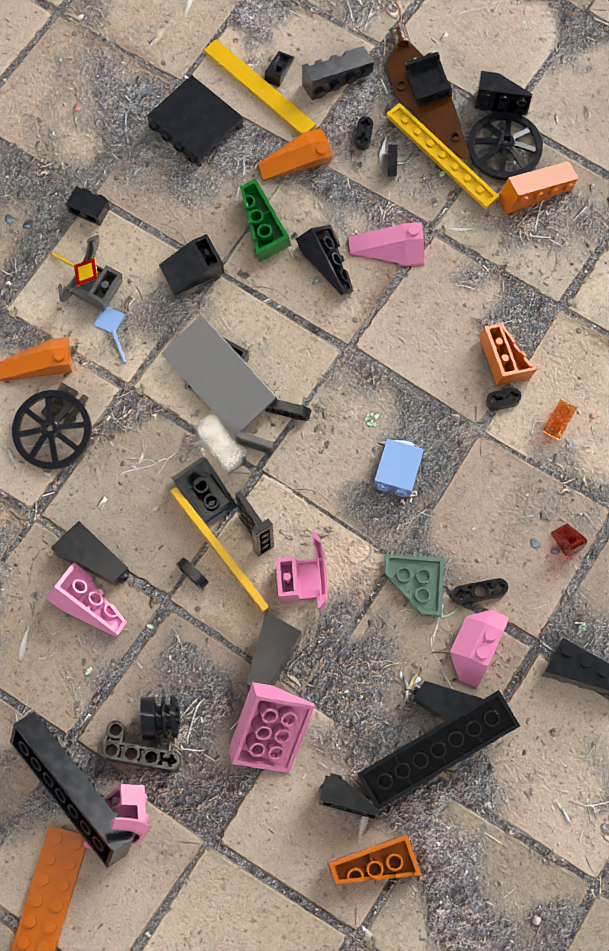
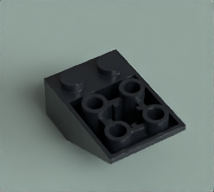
(501, 94)
(192, 265)

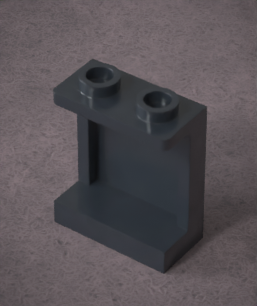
(428, 79)

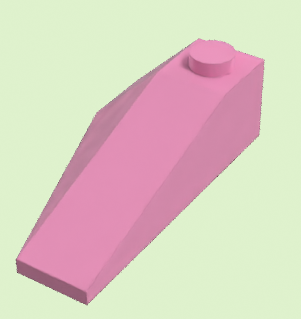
(82, 599)

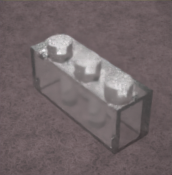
(220, 443)

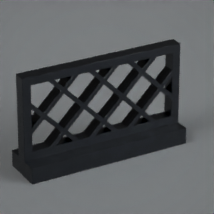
(260, 531)

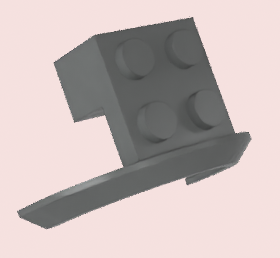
(98, 292)

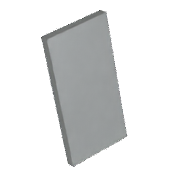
(219, 375)

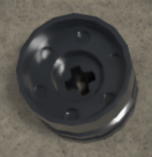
(159, 717)

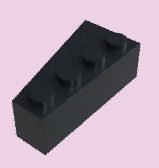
(578, 667)

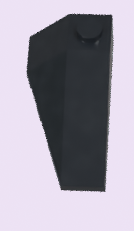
(321, 249)

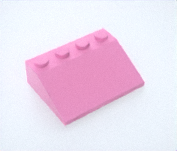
(270, 729)

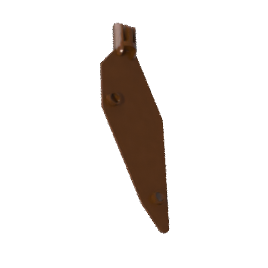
(438, 116)

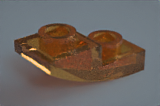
(559, 419)

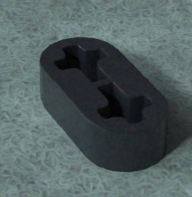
(366, 133)
(392, 160)
(504, 403)
(192, 573)

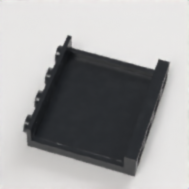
(193, 119)

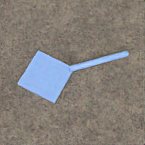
(109, 321)

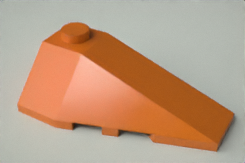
(302, 153)
(44, 359)

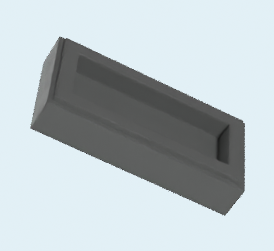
(255, 442)

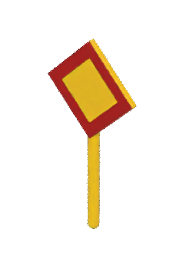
(84, 272)

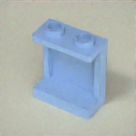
(398, 468)

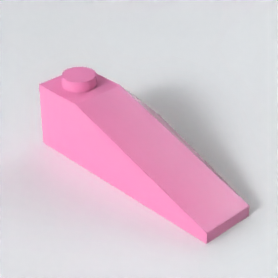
(396, 244)

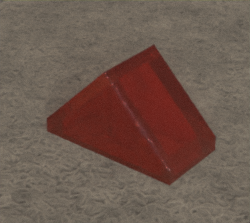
(569, 540)

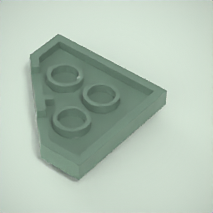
(418, 581)

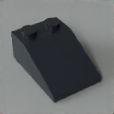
(204, 491)
(342, 796)

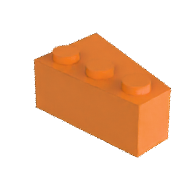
(503, 355)

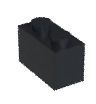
(88, 205)

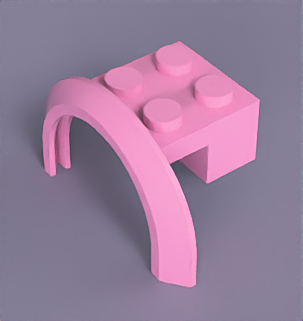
(303, 578)
(130, 805)

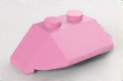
(476, 645)

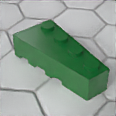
(265, 225)

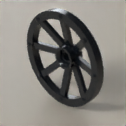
(505, 147)
(55, 433)

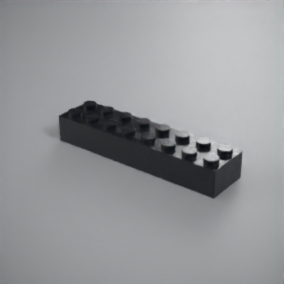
(438, 749)
(70, 788)

